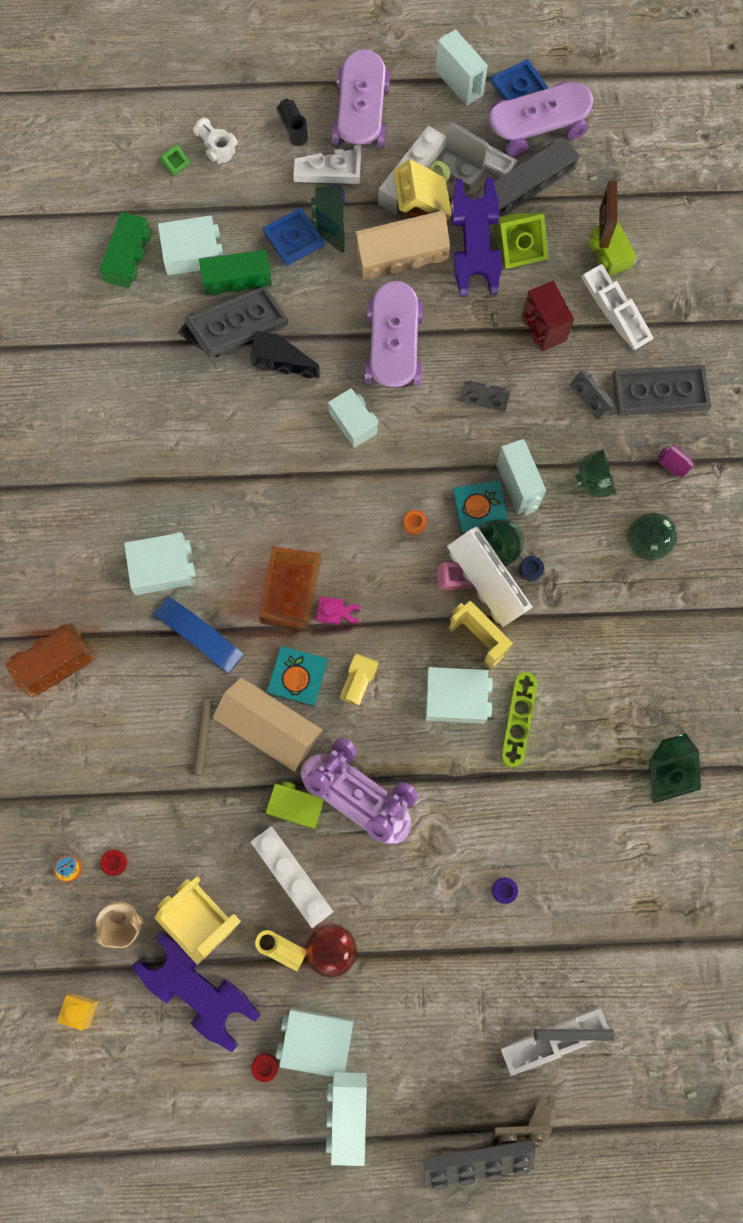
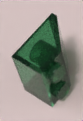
(329, 215)

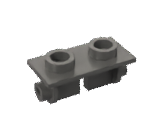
(587, 390)
(491, 397)

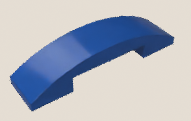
(199, 634)

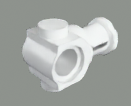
(218, 142)

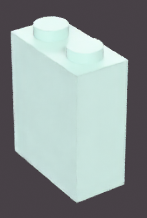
(461, 67)
(187, 242)
(520, 477)
(159, 563)
(458, 695)
(314, 1042)

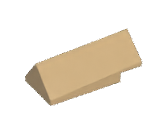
(266, 723)

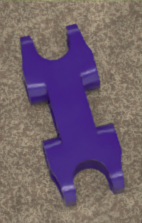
(475, 217)
(211, 1003)

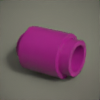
(675, 460)

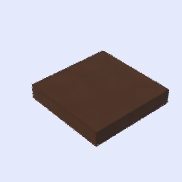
(608, 214)

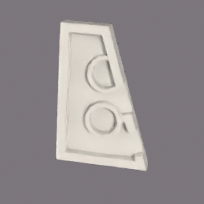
(333, 168)

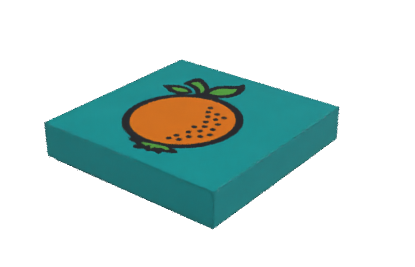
(479, 504)
(297, 676)

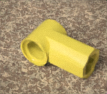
(360, 674)
(283, 950)

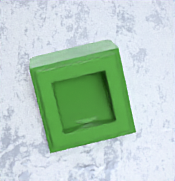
(174, 160)

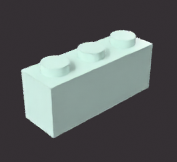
(347, 1119)

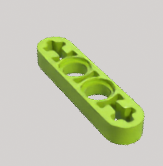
(521, 720)

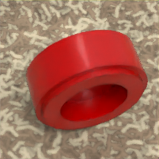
(114, 862)
(265, 1067)

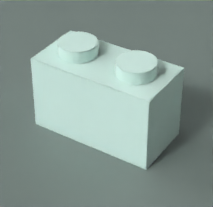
(352, 417)

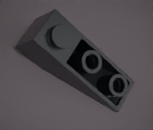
(277, 354)

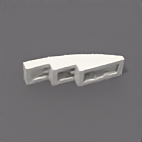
(614, 304)
(530, 1053)

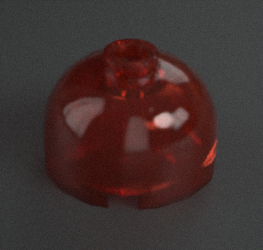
(331, 950)

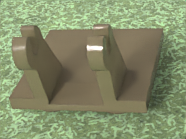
(537, 1130)

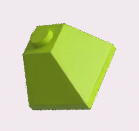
(521, 239)

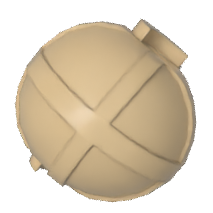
(117, 925)

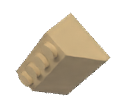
(402, 245)

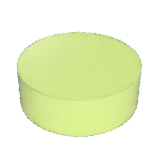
(440, 168)

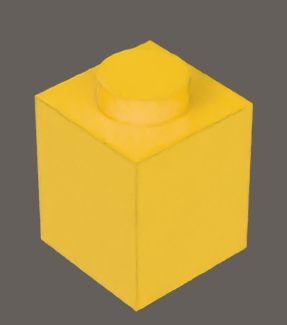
(77, 1011)

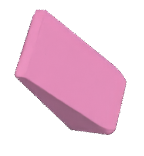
(451, 577)

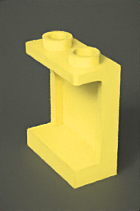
(421, 188)
(483, 630)
(195, 920)

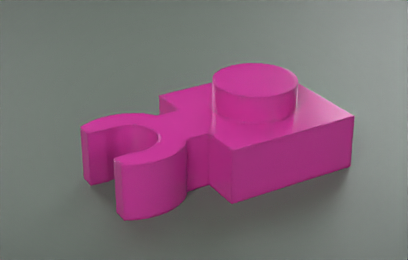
(333, 611)

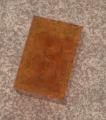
(290, 588)
(50, 660)

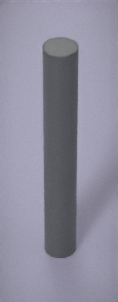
(573, 1034)

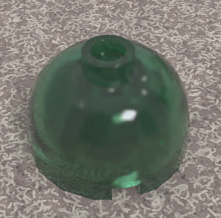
(595, 475)
(652, 536)
(504, 539)

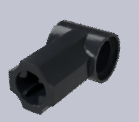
(293, 122)

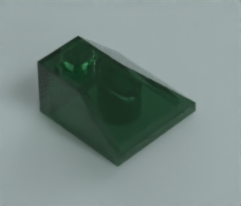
(674, 768)

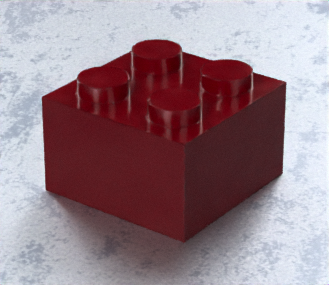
(547, 316)

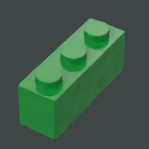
(125, 250)
(235, 272)

